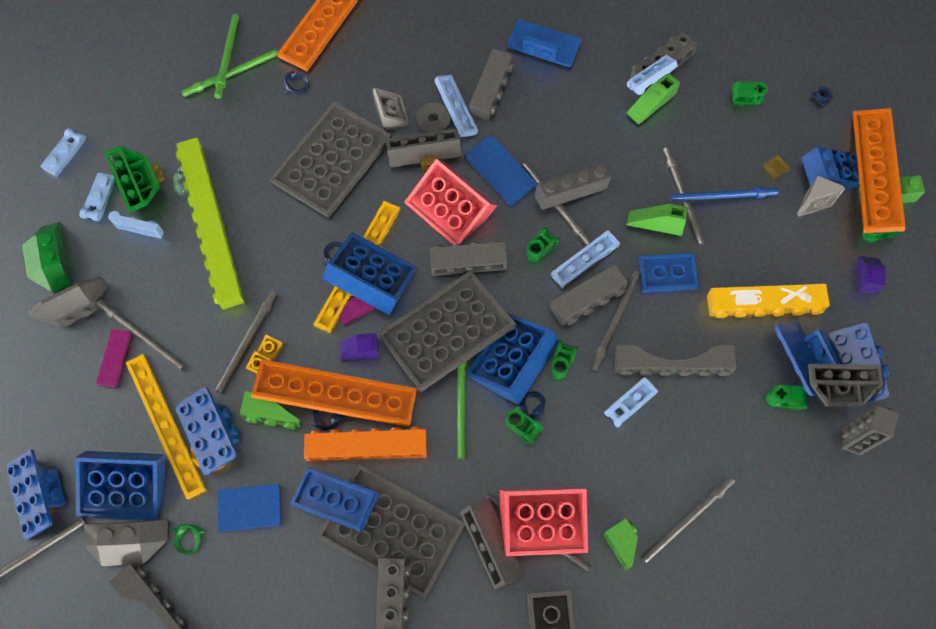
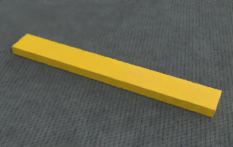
(376, 234)
(166, 426)

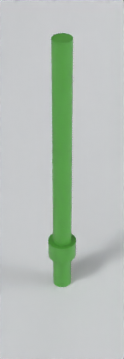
(221, 80)
(199, 86)
(461, 411)

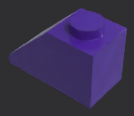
(870, 275)
(360, 347)

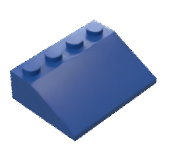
(369, 273)
(514, 360)
(119, 485)

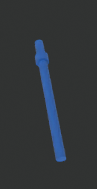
(758, 192)

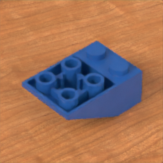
(832, 165)

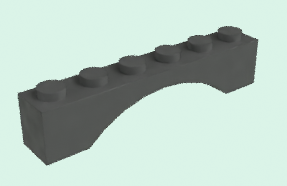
(633, 359)
(134, 585)

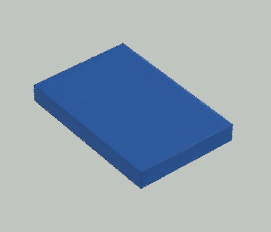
(668, 272)
(249, 507)

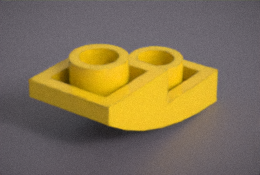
(268, 350)

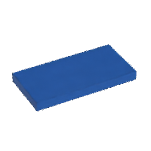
(500, 170)
(334, 499)

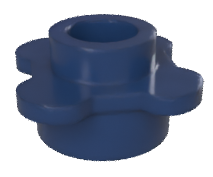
(826, 95)

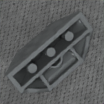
(70, 303)
(845, 383)
(125, 541)

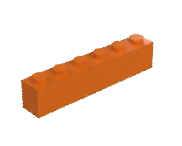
(365, 444)

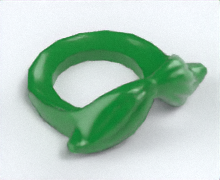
(180, 532)

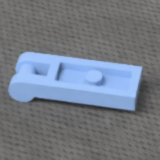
(651, 74)
(63, 152)
(98, 197)
(136, 225)
(631, 401)

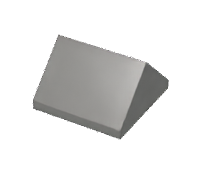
(390, 110)
(820, 195)

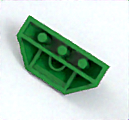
(133, 176)
(47, 258)

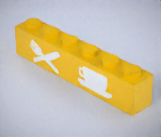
(768, 300)

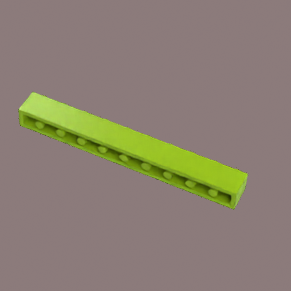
(210, 224)

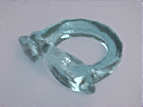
(178, 188)

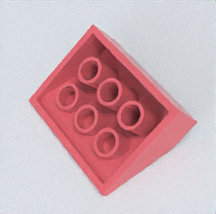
(449, 203)
(544, 521)

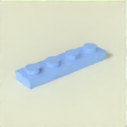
(456, 106)
(585, 259)

